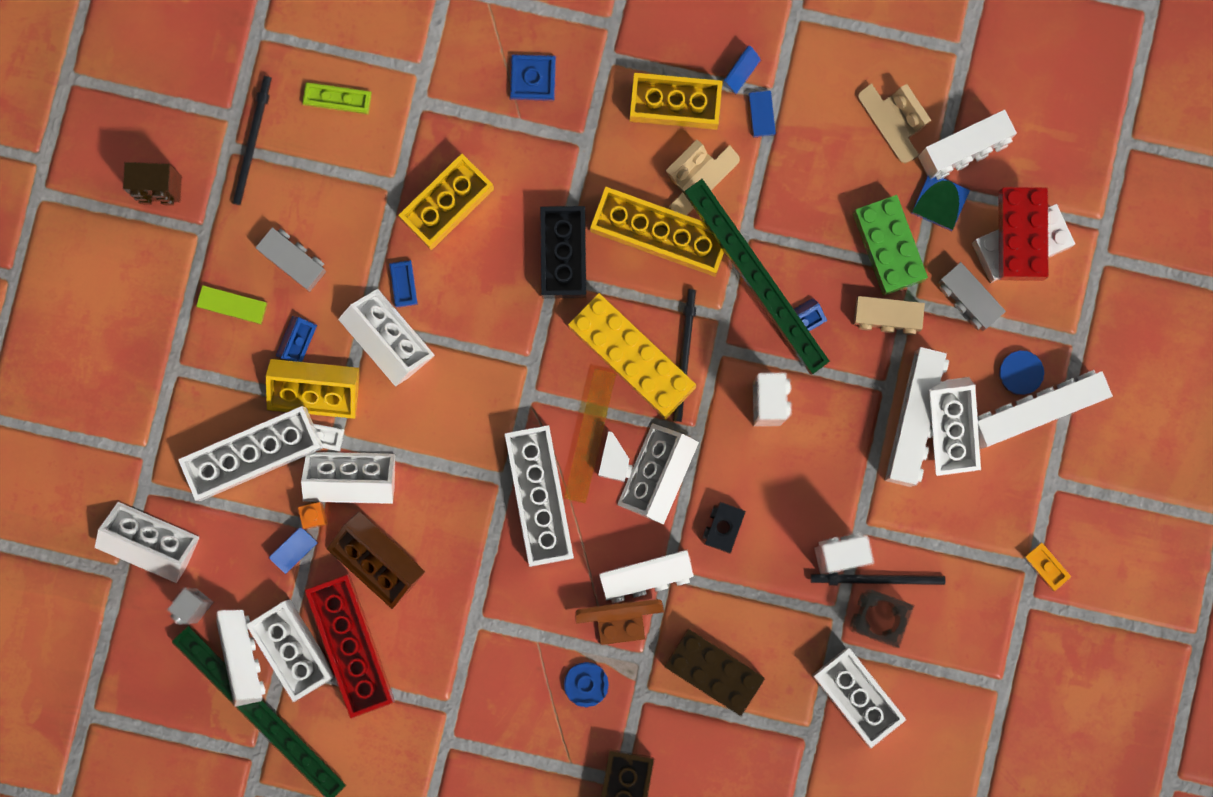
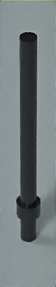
(262, 99)
(689, 312)
(834, 578)

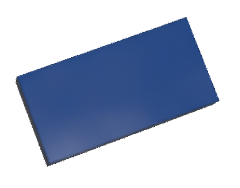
(762, 114)
(403, 284)

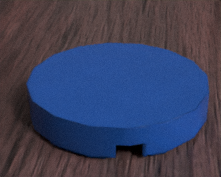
(1021, 372)
(586, 684)

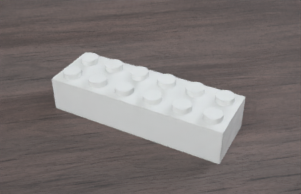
(1045, 408)
(915, 418)
(250, 453)
(539, 496)

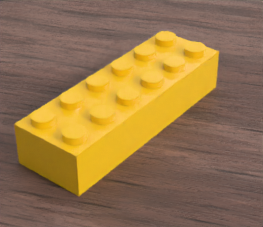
(657, 231)
(632, 356)

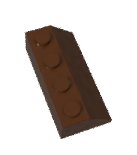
(375, 560)

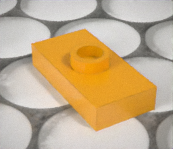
(1047, 566)

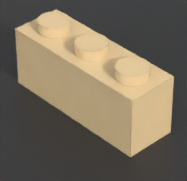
(889, 315)

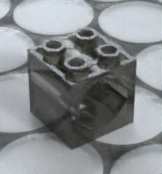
(899, 609)

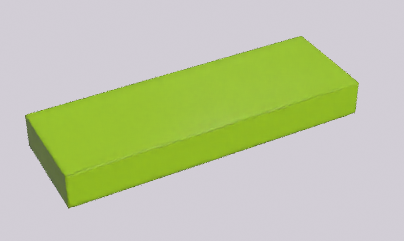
(337, 98)
(231, 305)

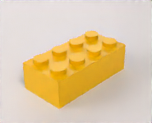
(676, 101)
(446, 202)

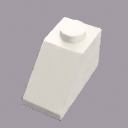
(614, 461)

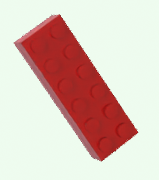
(350, 646)

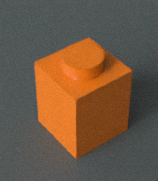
(312, 516)

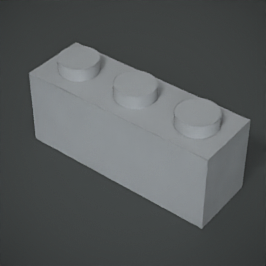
(291, 258)
(971, 297)
(189, 606)

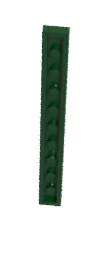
(756, 276)
(260, 716)

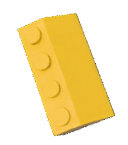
(318, 387)

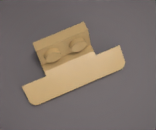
(896, 118)
(695, 165)

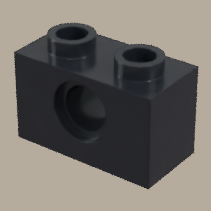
(734, 518)

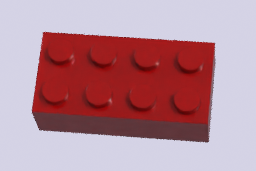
(1023, 233)

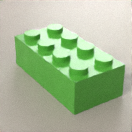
(890, 245)

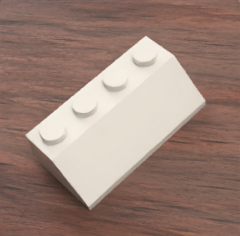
(386, 337)
(955, 426)
(658, 473)
(348, 477)
(146, 542)
(647, 575)
(291, 650)
(239, 658)

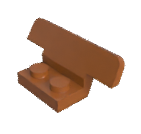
(620, 621)

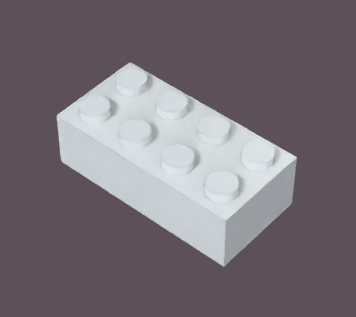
(968, 144)
(988, 246)
(770, 399)
(848, 553)
(859, 697)

